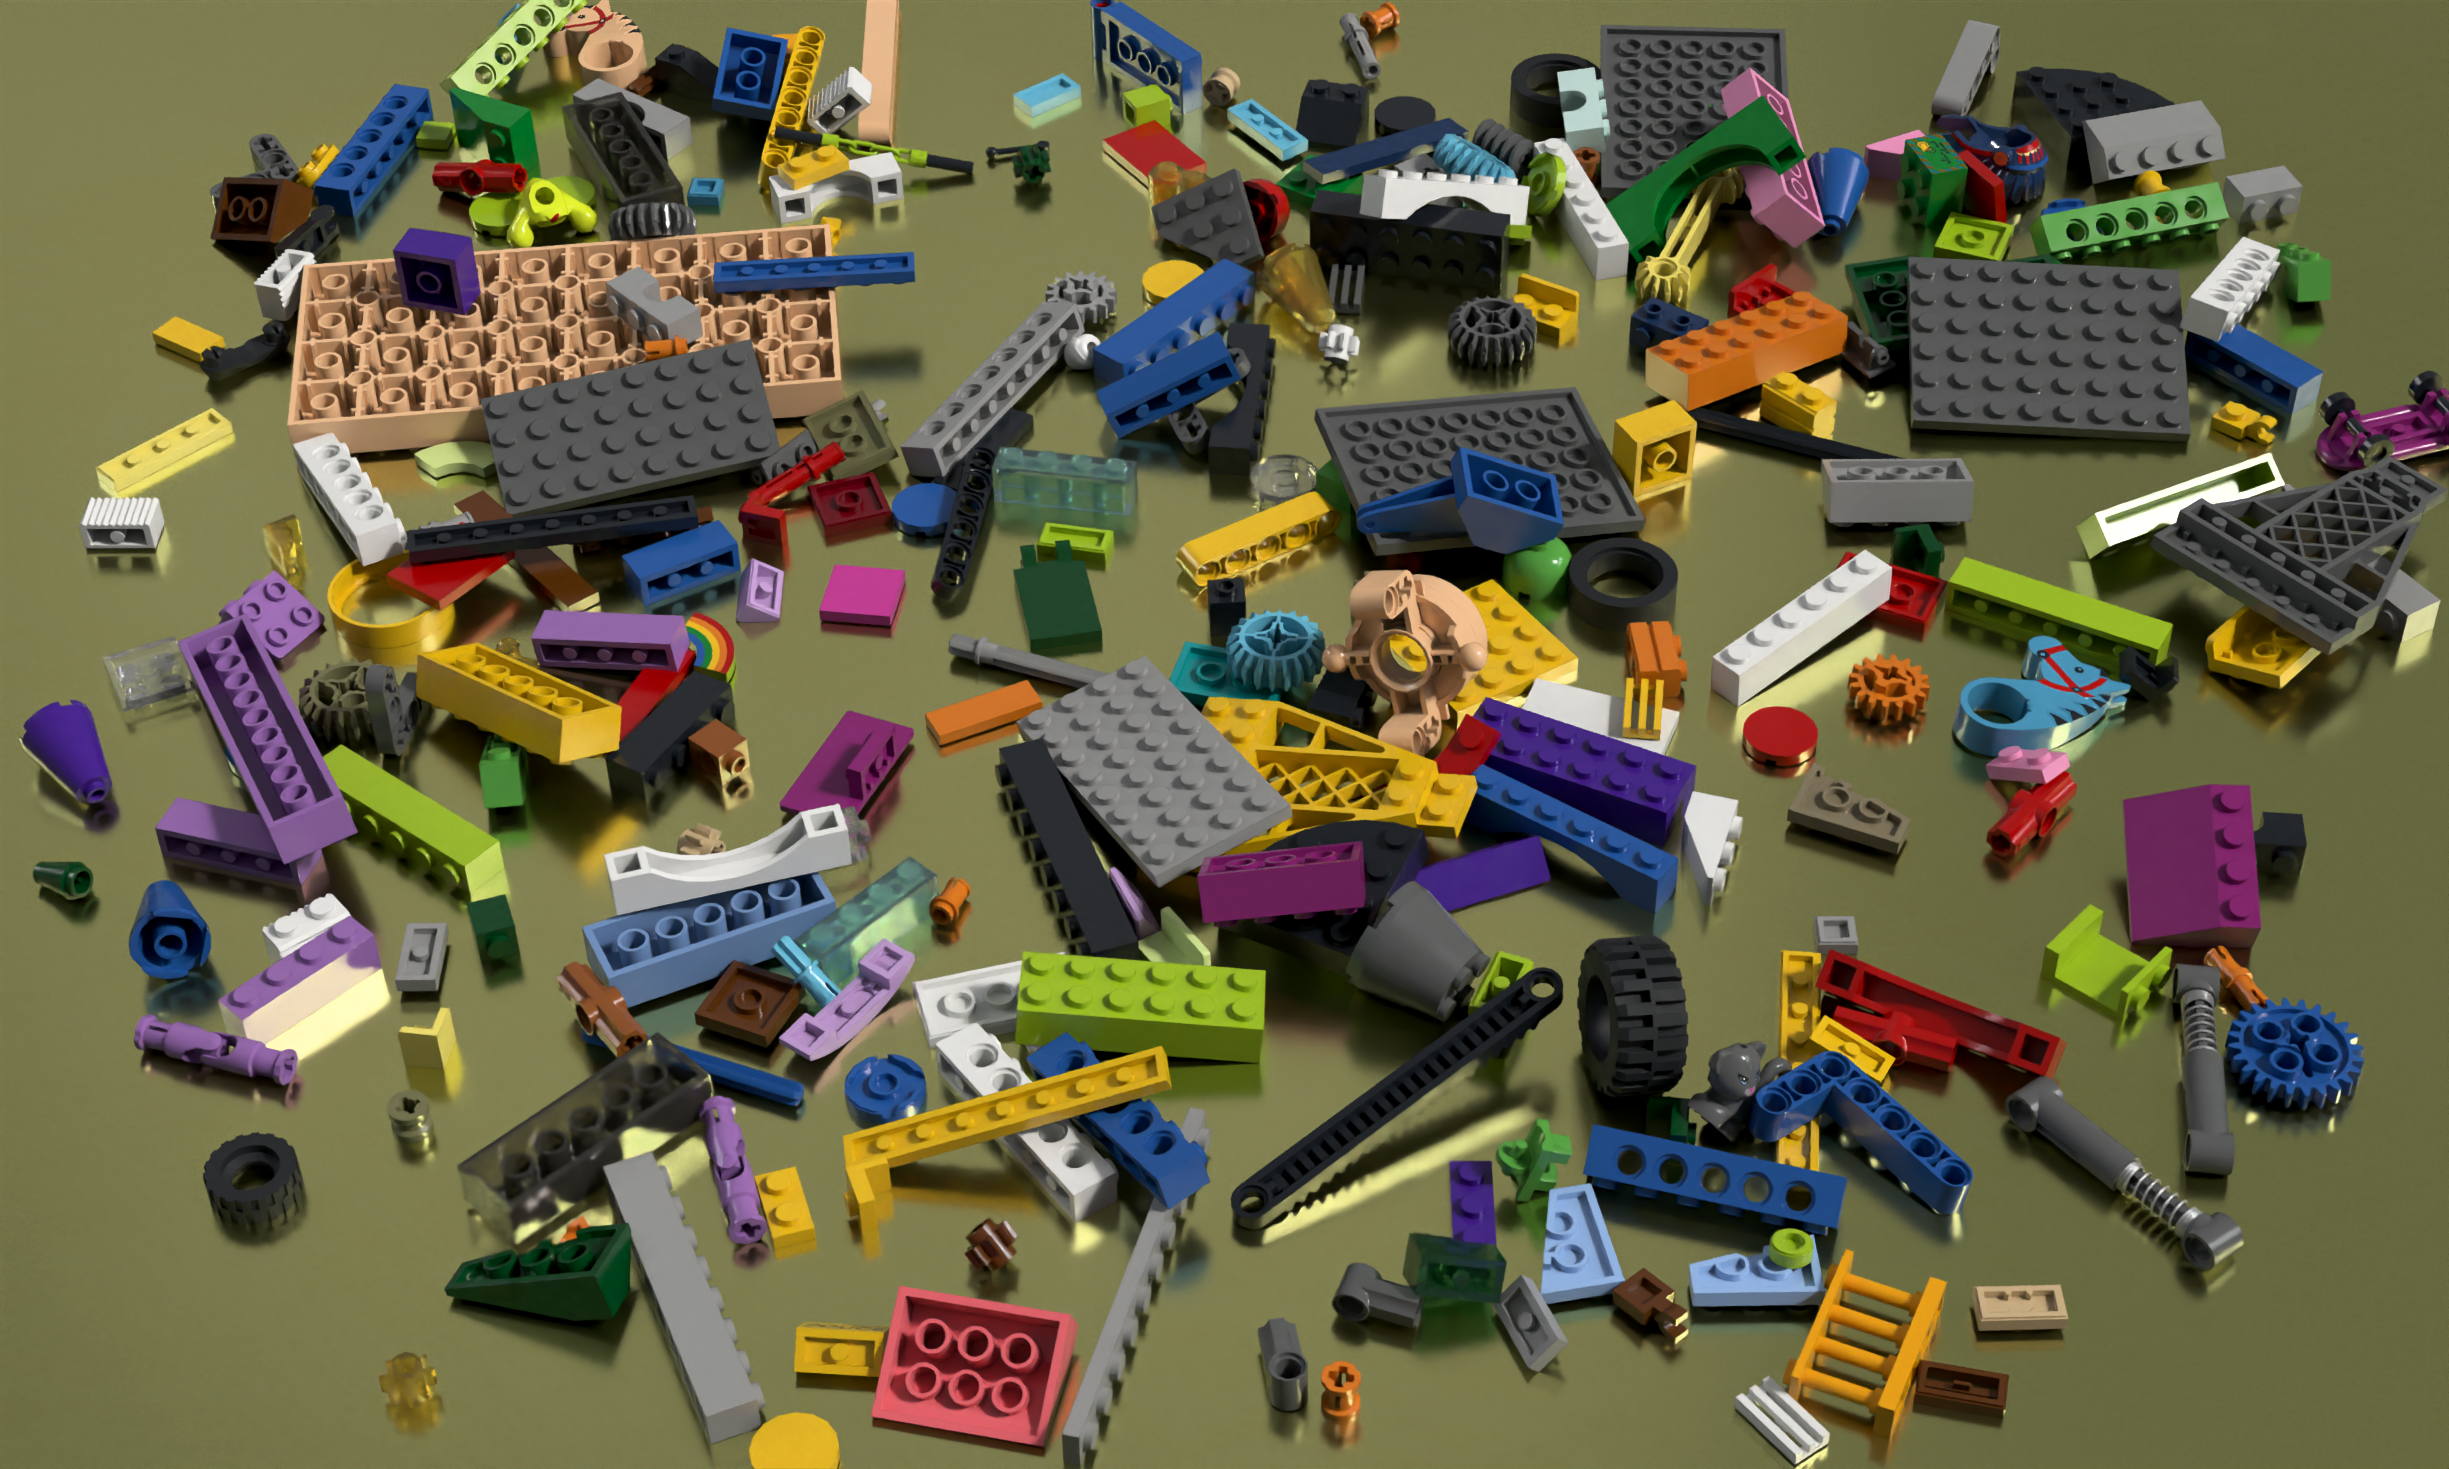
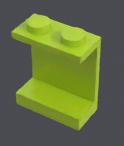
(2101, 969)

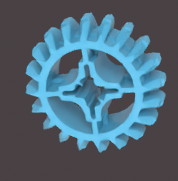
(1465, 158)
(1275, 650)

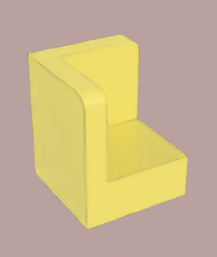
(428, 1044)

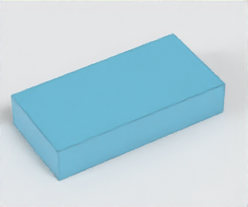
(1047, 95)

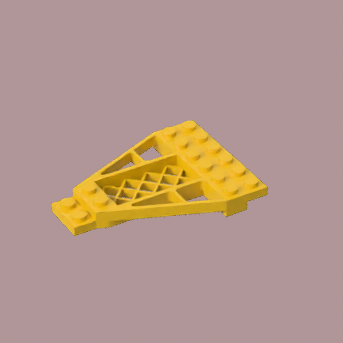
(1414, 792)

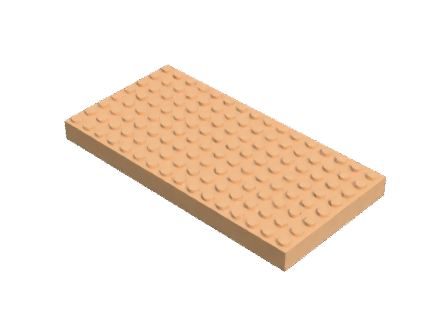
(417, 375)

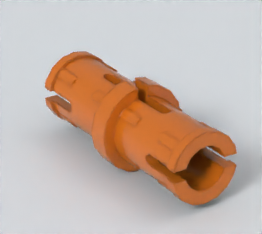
(2235, 979)

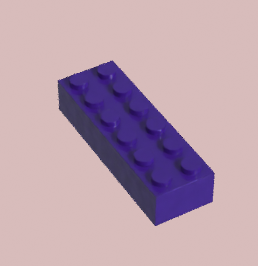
(1591, 772)

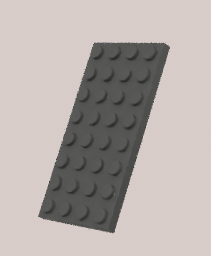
(630, 429)

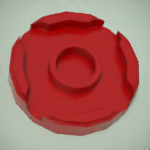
(1780, 735)

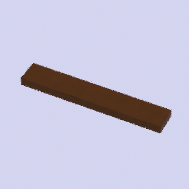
(539, 566)

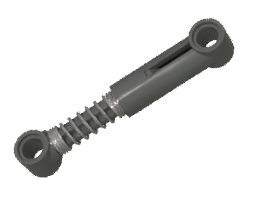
(2042, 1108)
(2208, 1140)

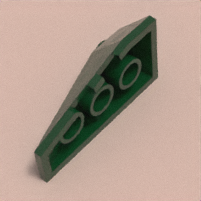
(561, 1280)

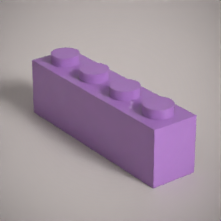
(610, 640)
(227, 841)
(301, 982)

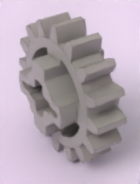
(1091, 294)

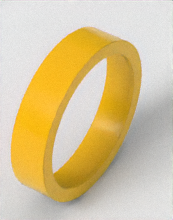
(378, 636)

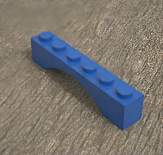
(1629, 864)

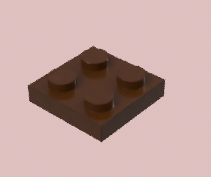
(750, 1003)

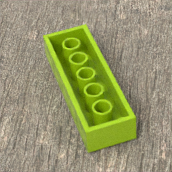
(1142, 1006)

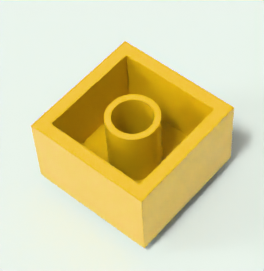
(1655, 447)

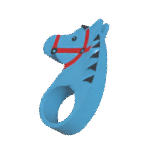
(2047, 709)

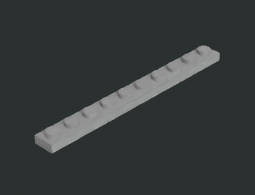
(1122, 1323)

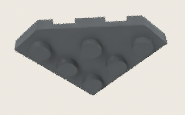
(1212, 220)

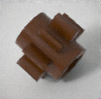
(991, 1244)

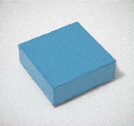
(705, 191)

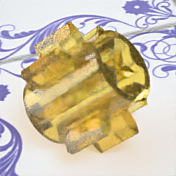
(408, 1379)

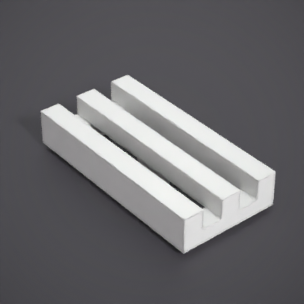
(1787, 1415)

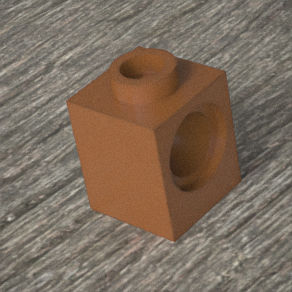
(719, 752)

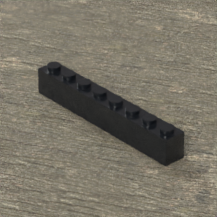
(1065, 853)

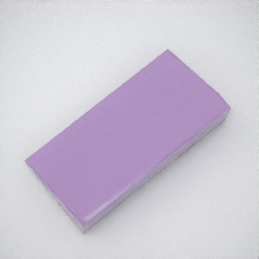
(759, 593)
(1133, 905)

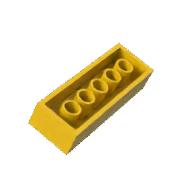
(519, 703)

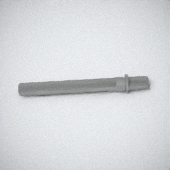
(1020, 661)

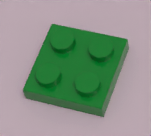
(1303, 188)

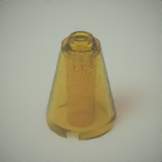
(1298, 286)

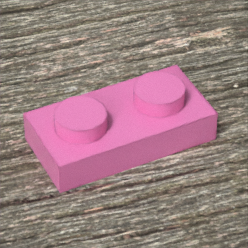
(2027, 765)

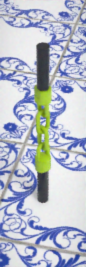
(917, 157)

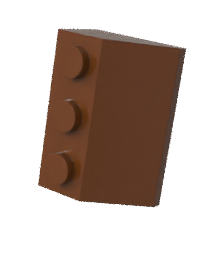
(260, 209)

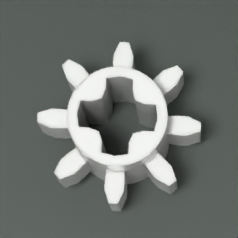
(1338, 344)

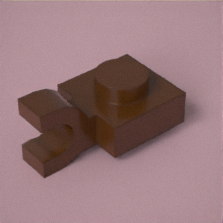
(1650, 1298)

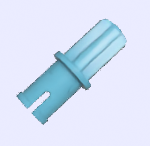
(805, 971)

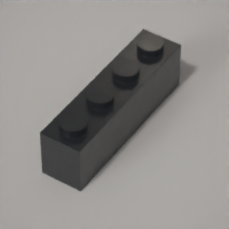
(661, 740)

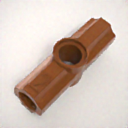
(600, 1008)

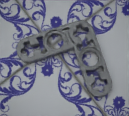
(272, 163)
(1195, 420)
(391, 708)

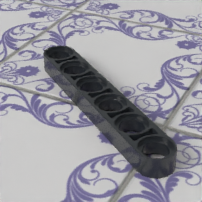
(965, 521)

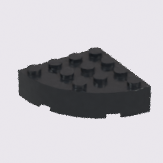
(2061, 99)
(1391, 859)

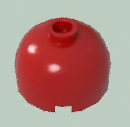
(1268, 207)

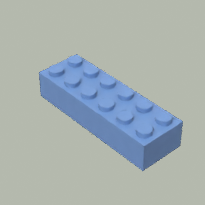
(700, 937)

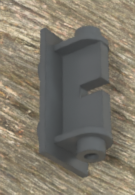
(1866, 353)
(784, 458)

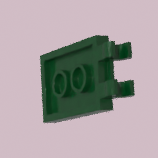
(1056, 599)

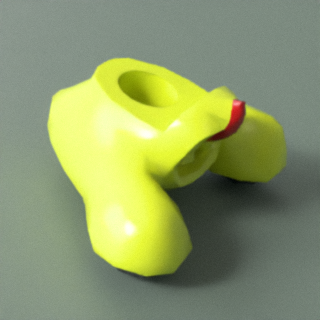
(546, 206)

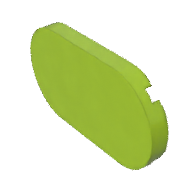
(497, 210)

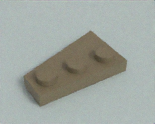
(1844, 813)

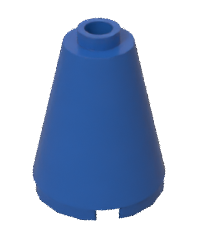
(1839, 184)
(168, 933)

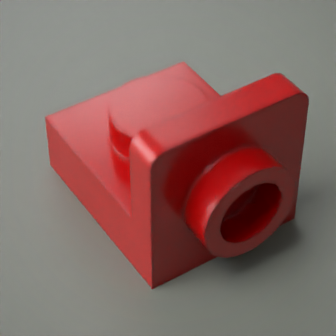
(762, 522)

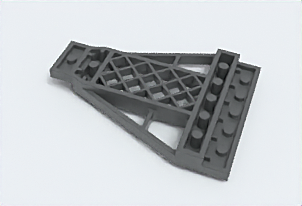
(2277, 577)

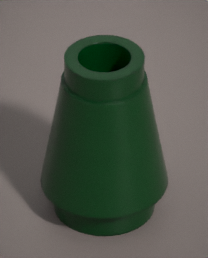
(65, 878)

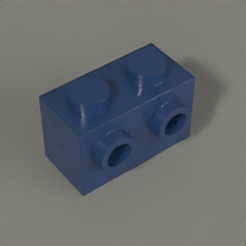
(1660, 322)

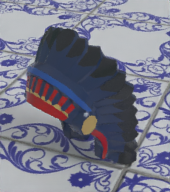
(2008, 152)

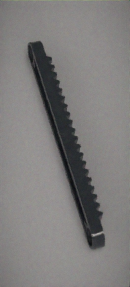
(1397, 1098)

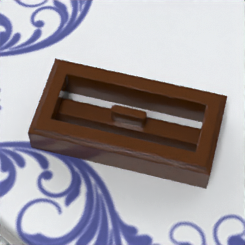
(1959, 1394)

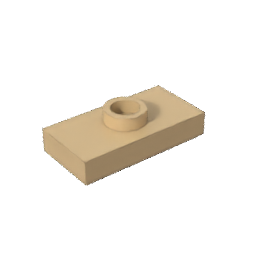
(2019, 1307)

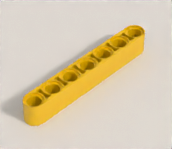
(792, 100)

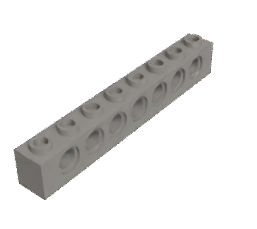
(992, 389)

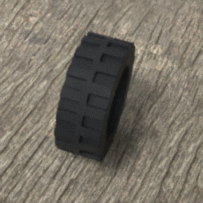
(257, 1203)

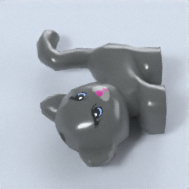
(1734, 1086)

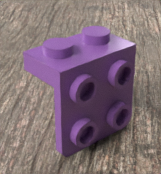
(277, 613)

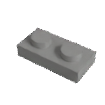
(421, 957)
(1530, 1323)

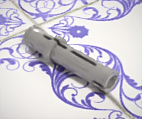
(1367, 62)

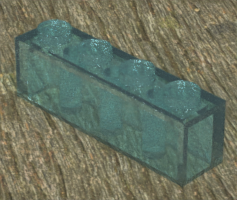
(1065, 481)
(880, 911)

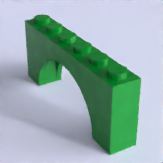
(1746, 138)

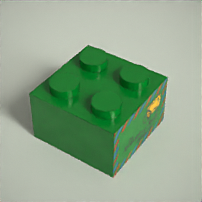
(1932, 179)

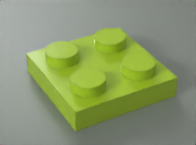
(1973, 238)

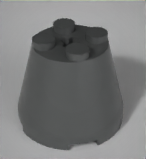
(1417, 956)

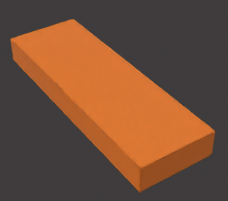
(983, 712)

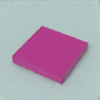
(862, 595)

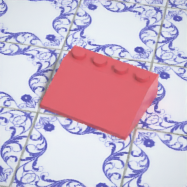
(974, 1366)

